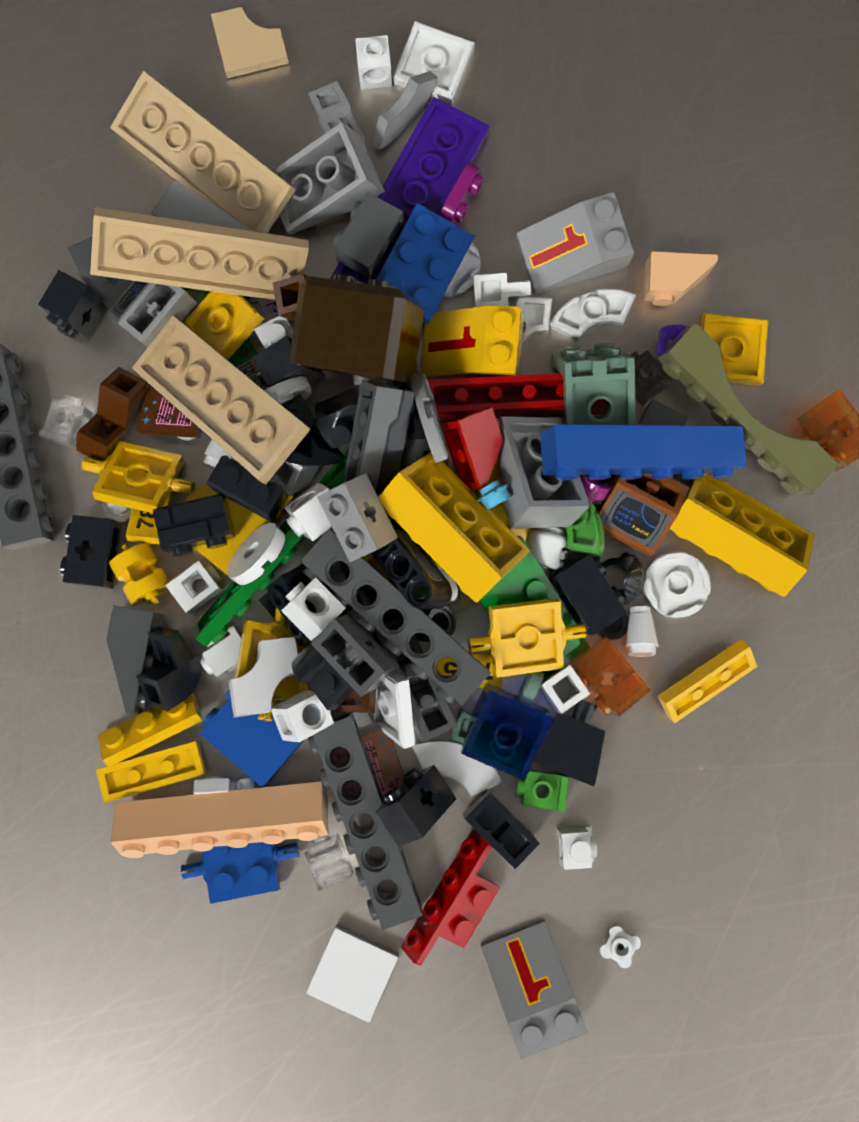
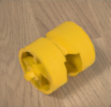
(140, 574)

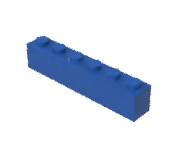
(642, 450)

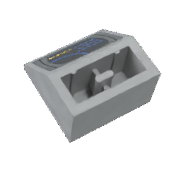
(148, 308)

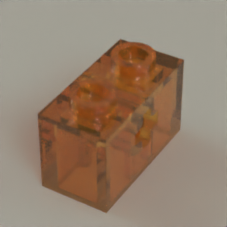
(831, 414)
(627, 686)

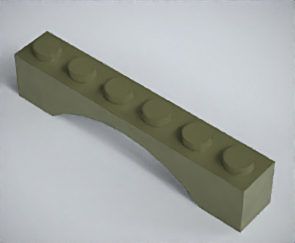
(698, 364)

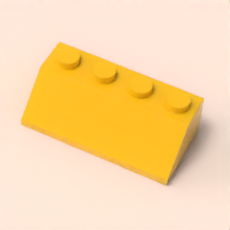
(452, 526)
(744, 534)

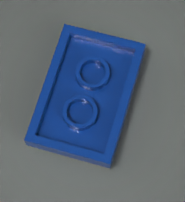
(426, 258)

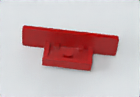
(456, 903)

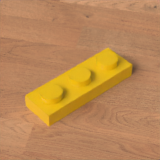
(707, 680)
(147, 730)
(151, 771)

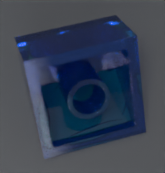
(506, 731)

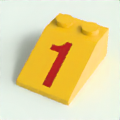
(473, 343)

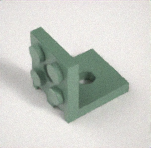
(597, 375)

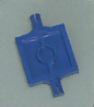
(240, 871)

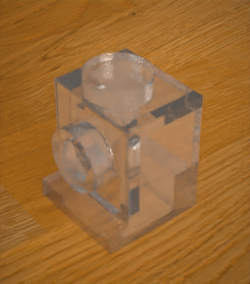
(65, 433)

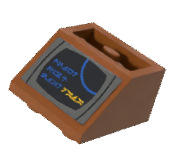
(641, 510)

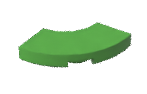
(587, 533)

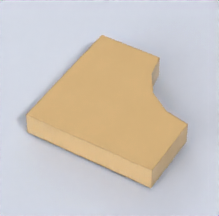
(246, 46)

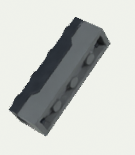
(379, 433)

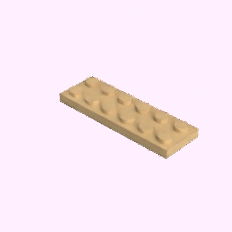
(201, 155)
(192, 254)
(221, 400)

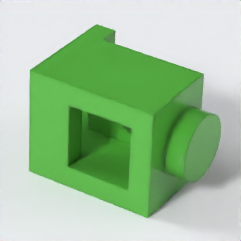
(557, 790)

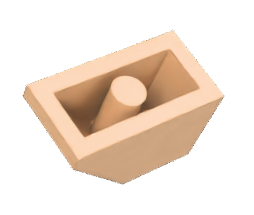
(674, 274)

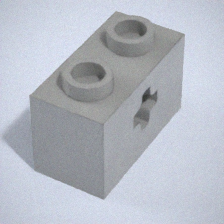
(357, 517)

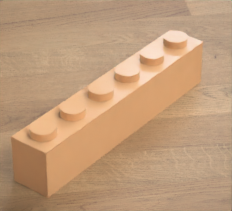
(220, 819)

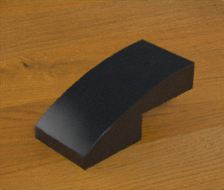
(315, 452)

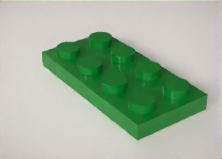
(530, 583)

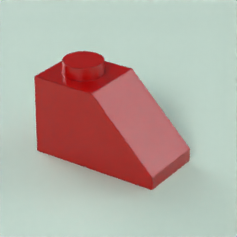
(474, 446)

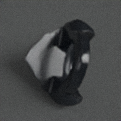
(634, 576)

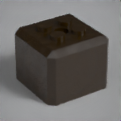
(356, 328)

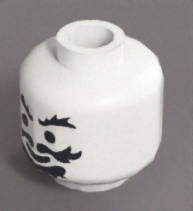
(548, 548)

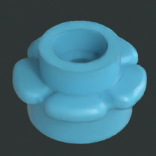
(493, 494)

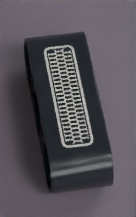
(420, 575)

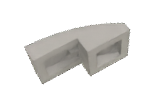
(333, 108)

